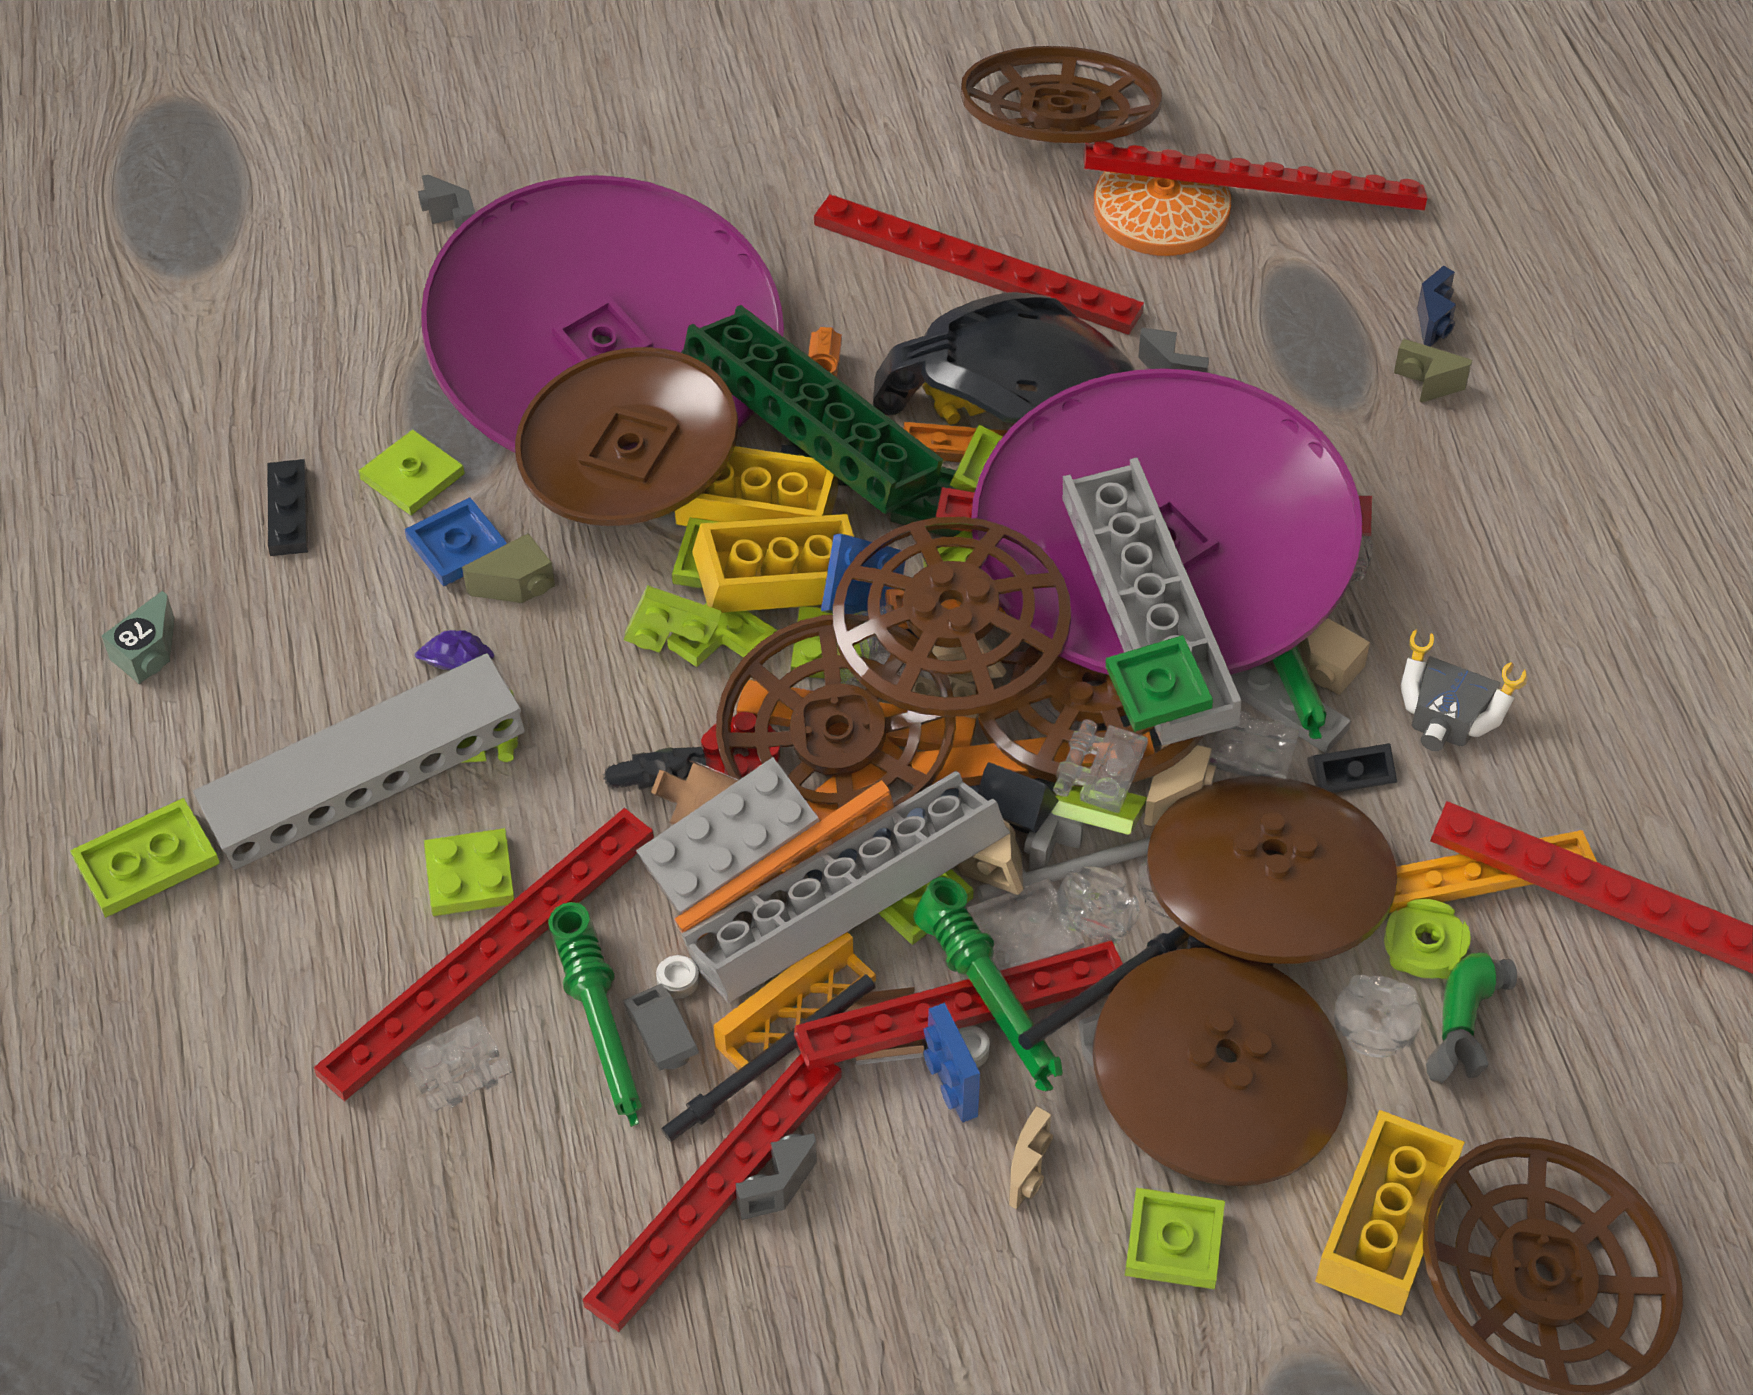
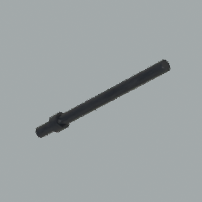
(1157, 946)
(702, 1107)

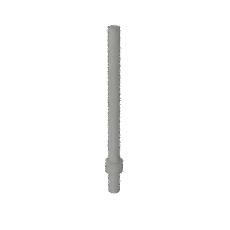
(1060, 870)

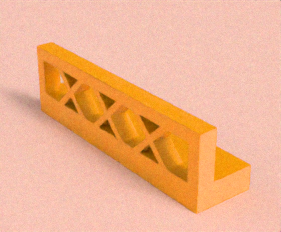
(782, 993)

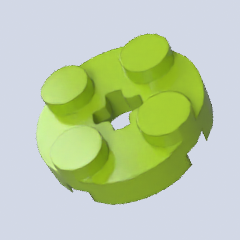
(1423, 959)

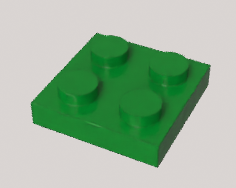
(1159, 683)

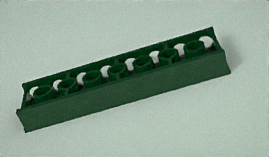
(816, 410)

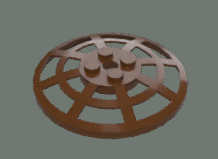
(1061, 100)
(954, 626)
(1075, 701)
(828, 706)
(1564, 1255)

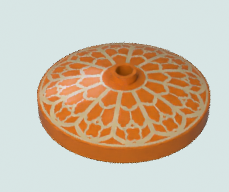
(1160, 213)

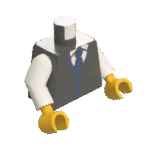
(1453, 701)

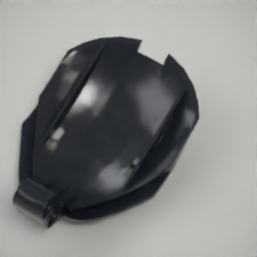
(993, 346)

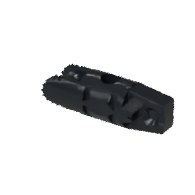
(645, 766)

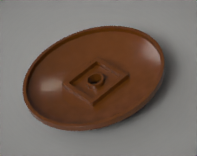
(641, 395)
(1278, 909)
(1208, 1115)

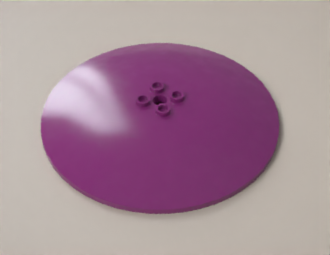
(573, 261)
(1241, 483)

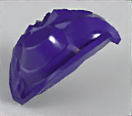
(452, 649)

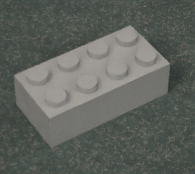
(727, 835)

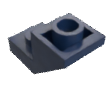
(1435, 307)

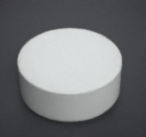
(678, 976)
(977, 1043)

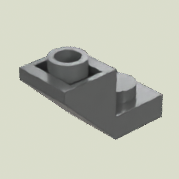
(445, 201)
(1158, 352)
(661, 1027)
(792, 1162)

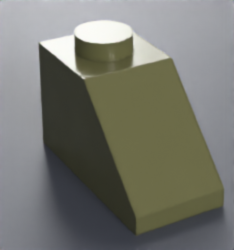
(510, 572)

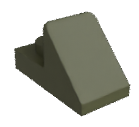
(1437, 369)

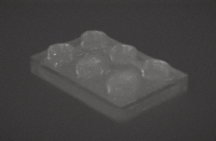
(1025, 926)

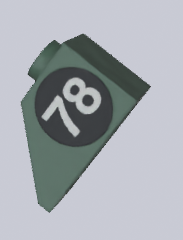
(143, 639)

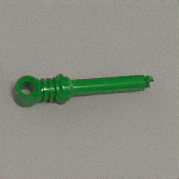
(1301, 691)
(970, 953)
(589, 981)

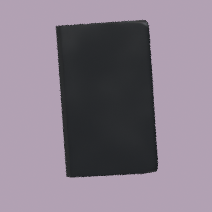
(1353, 768)
(1019, 798)

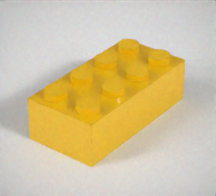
(764, 487)
(766, 561)
(1380, 1223)

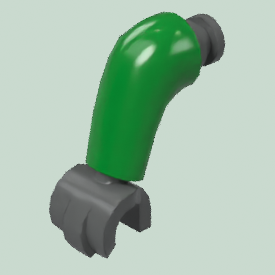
(1467, 985)

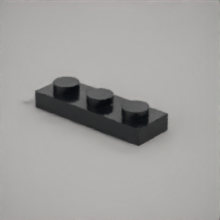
(287, 507)

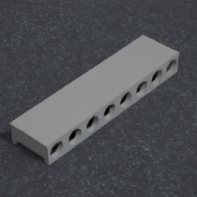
(1147, 584)
(357, 756)
(848, 888)

